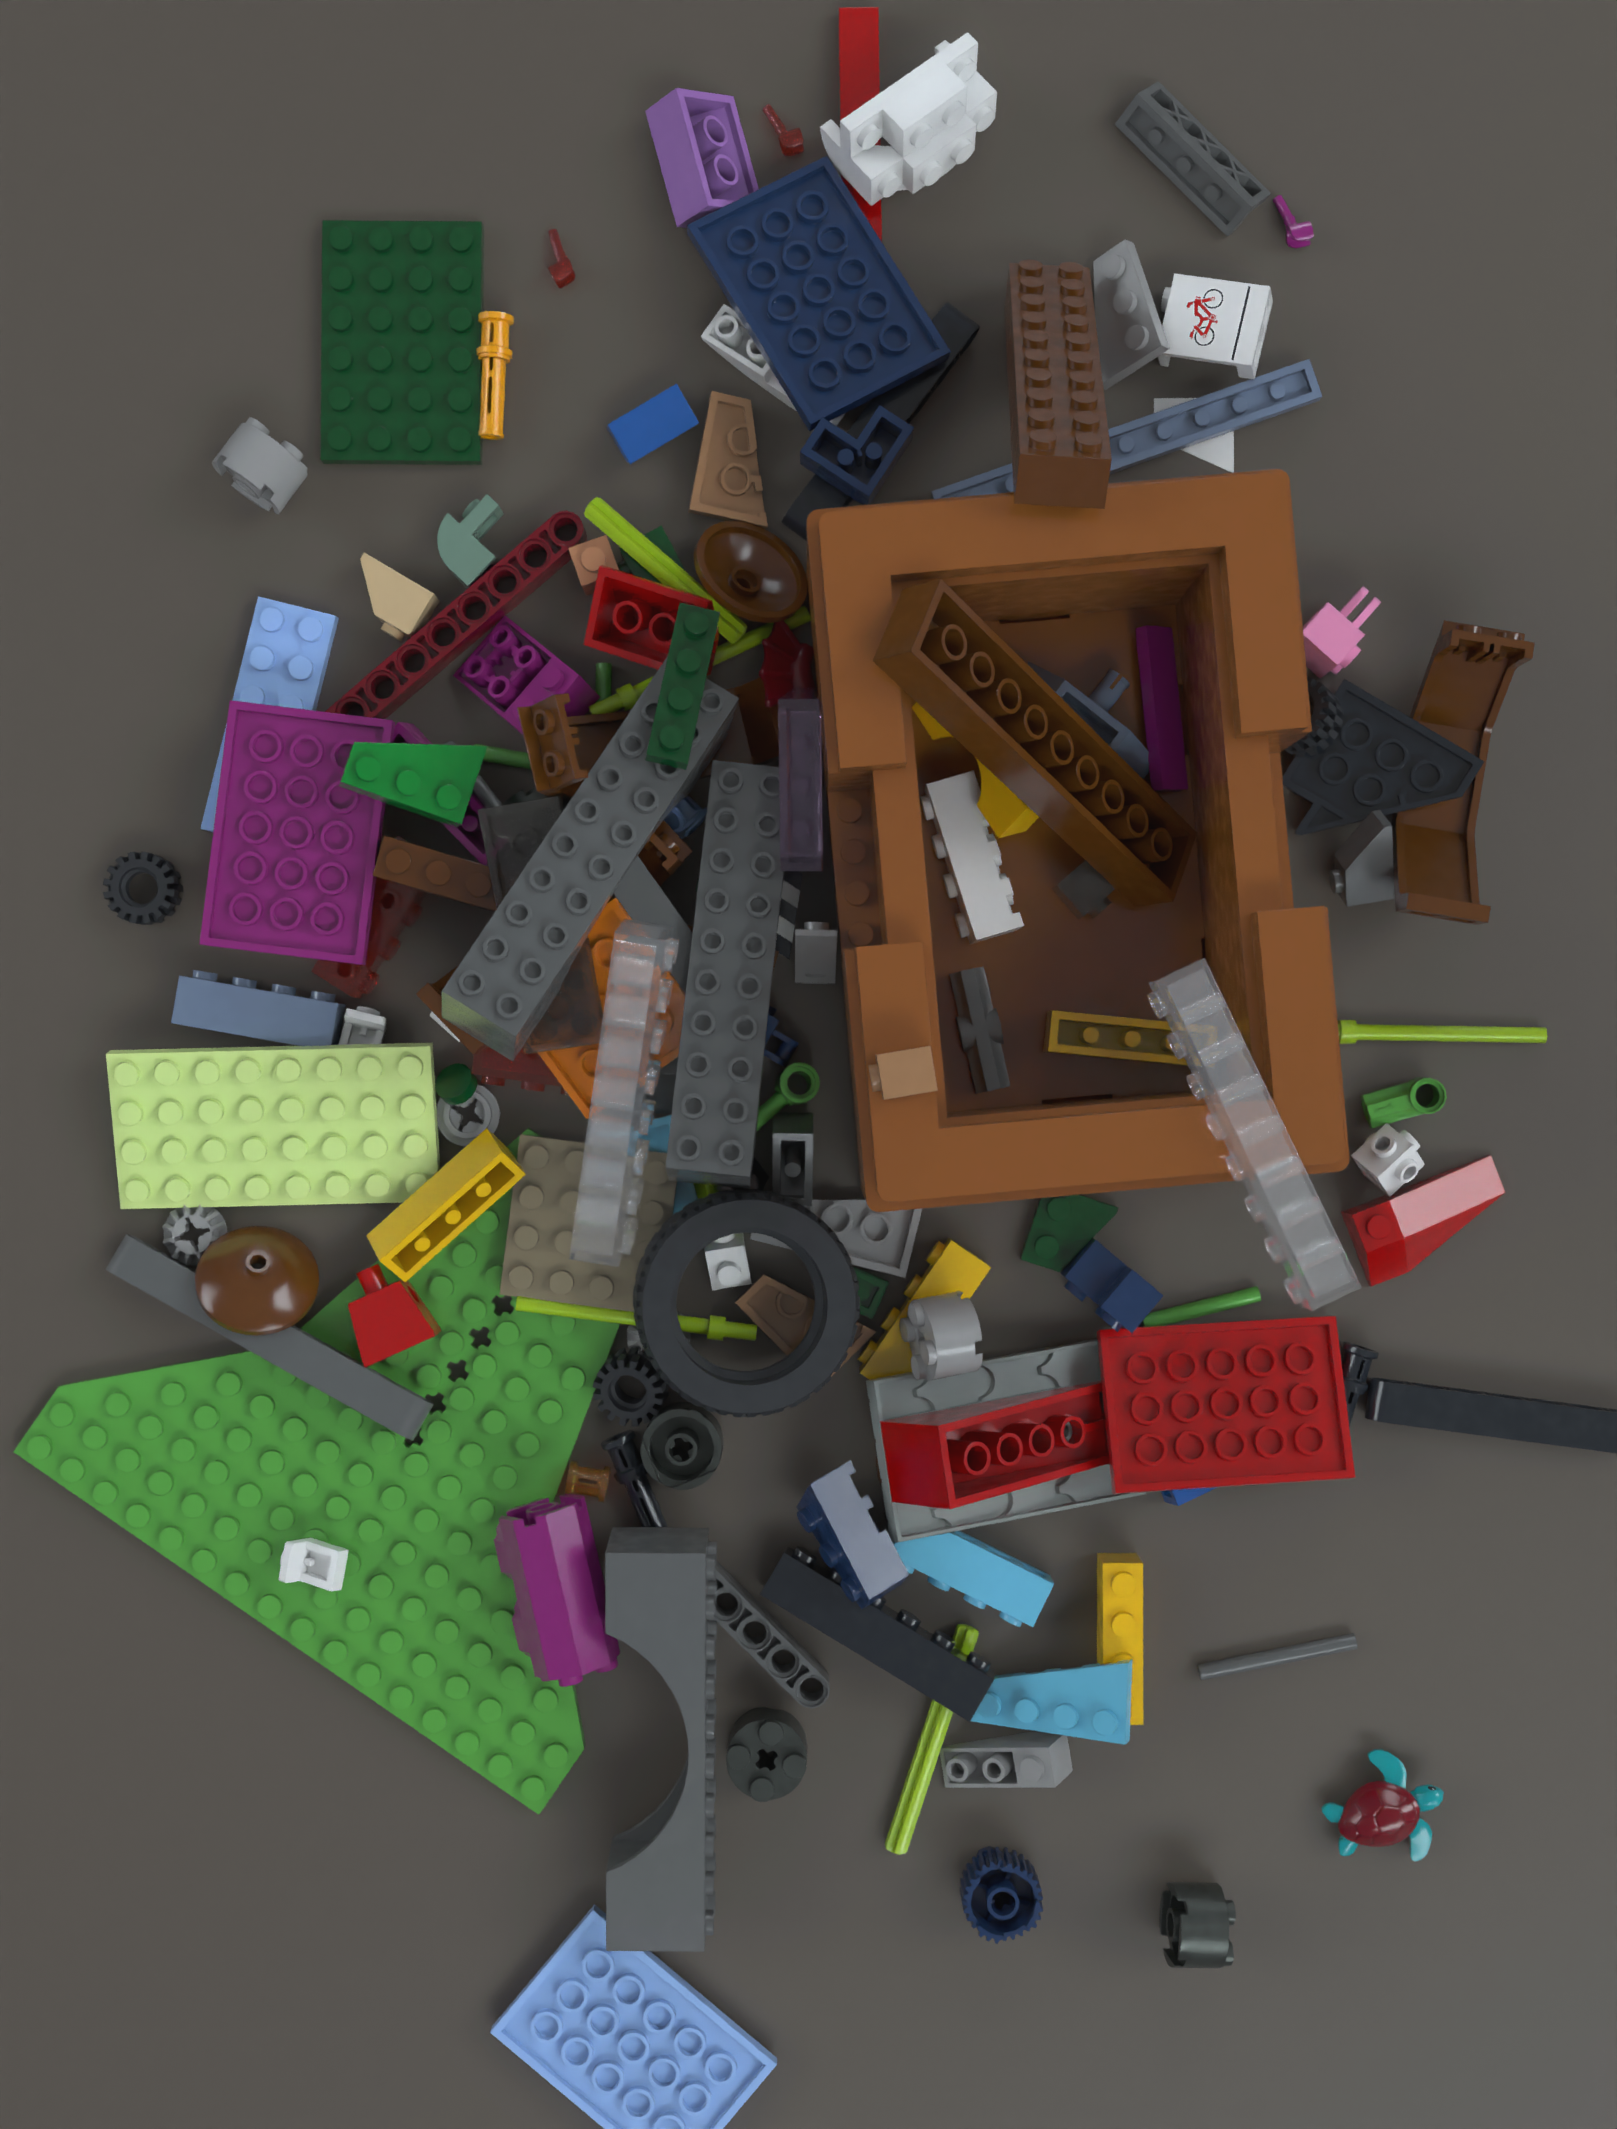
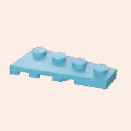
(1068, 1702)

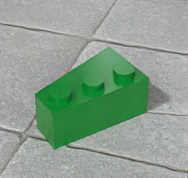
(416, 777)

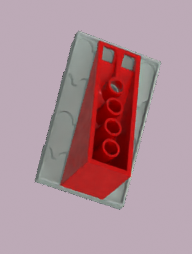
(992, 1441)

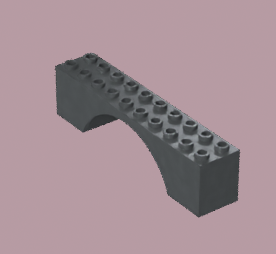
(565, 886)
(728, 980)
(666, 1864)

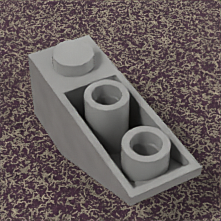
(815, 954)
(1008, 1762)

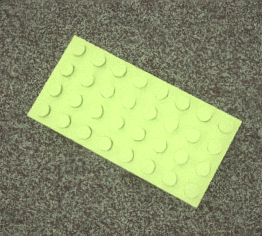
(273, 1124)

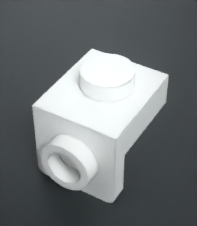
(363, 1027)
(728, 1262)
(313, 1563)

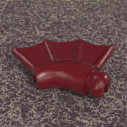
(785, 664)

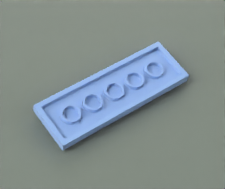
(279, 666)

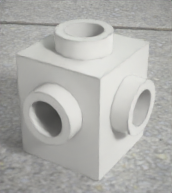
(1389, 1158)

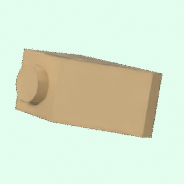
(397, 599)

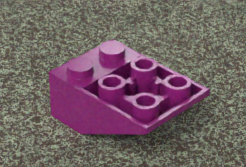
(519, 672)

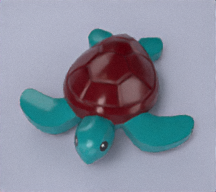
(1385, 1811)

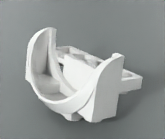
(924, 117)

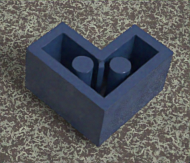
(859, 464)
(1117, 1289)

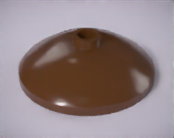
(750, 571)
(252, 1298)

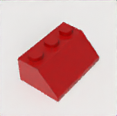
(637, 617)

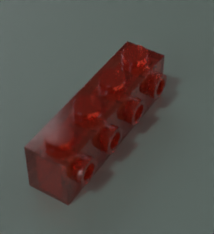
(392, 910)

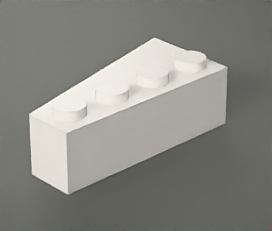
(971, 859)

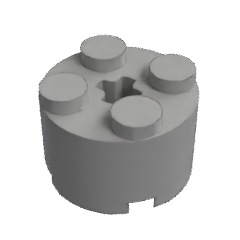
(261, 466)
(942, 1336)

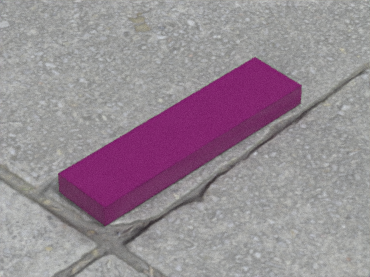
(1161, 708)

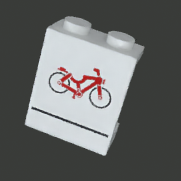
(1216, 321)

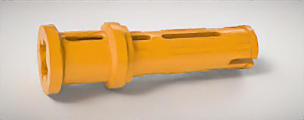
(494, 356)

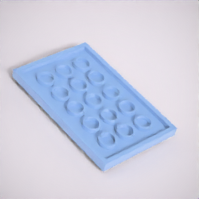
(631, 2038)

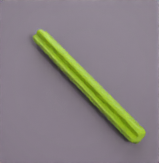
(924, 1759)

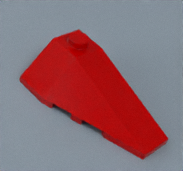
(1416, 1220)

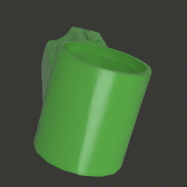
(1400, 1102)

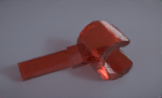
(790, 141)
(561, 271)

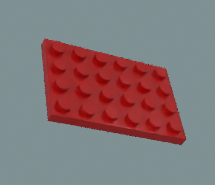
(1224, 1404)

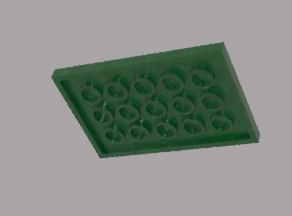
(401, 342)

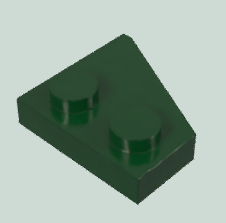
(1063, 1228)

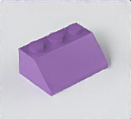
(700, 152)

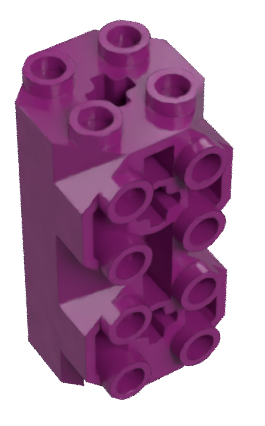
(557, 1588)

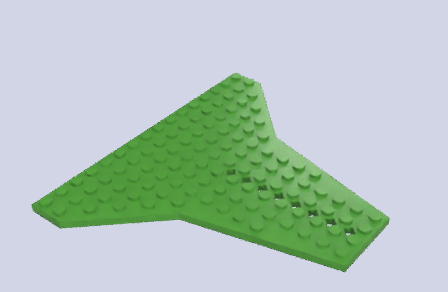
(240, 1457)

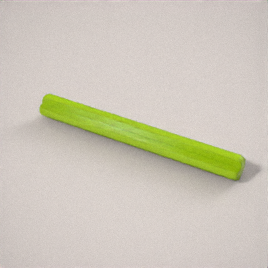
(657, 562)

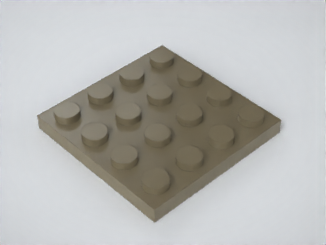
(543, 1226)

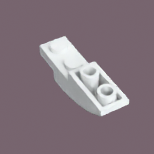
(732, 341)

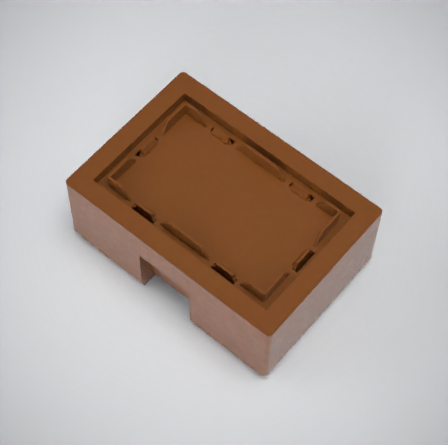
(1166, 552)

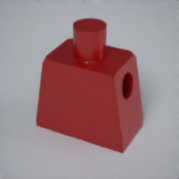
(388, 1317)

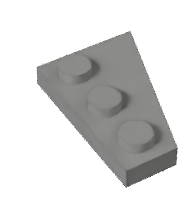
(1125, 314)

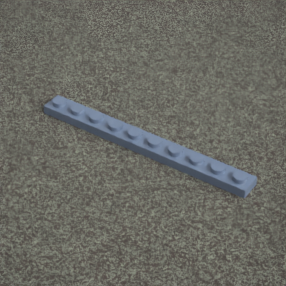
(1181, 424)

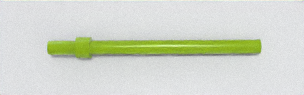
(628, 695)
(1350, 1032)
(715, 1327)

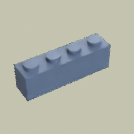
(256, 1012)

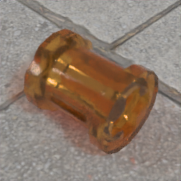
(578, 1472)

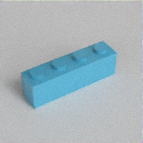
(980, 1573)

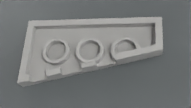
(871, 1238)

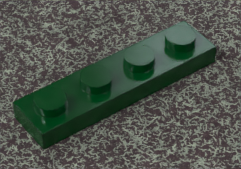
(682, 686)

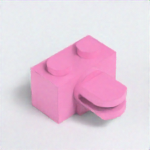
(1332, 638)

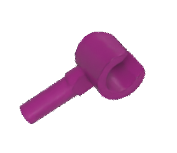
(1297, 234)

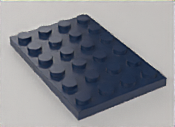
(818, 292)

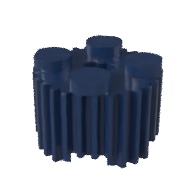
(1011, 1912)

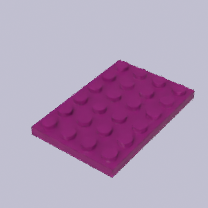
(290, 843)

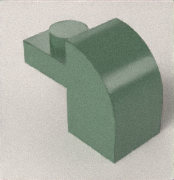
(460, 542)

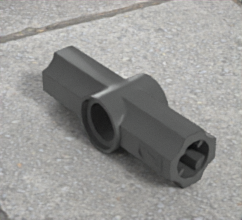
(979, 1030)

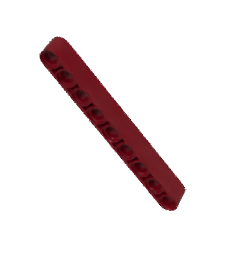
(455, 618)

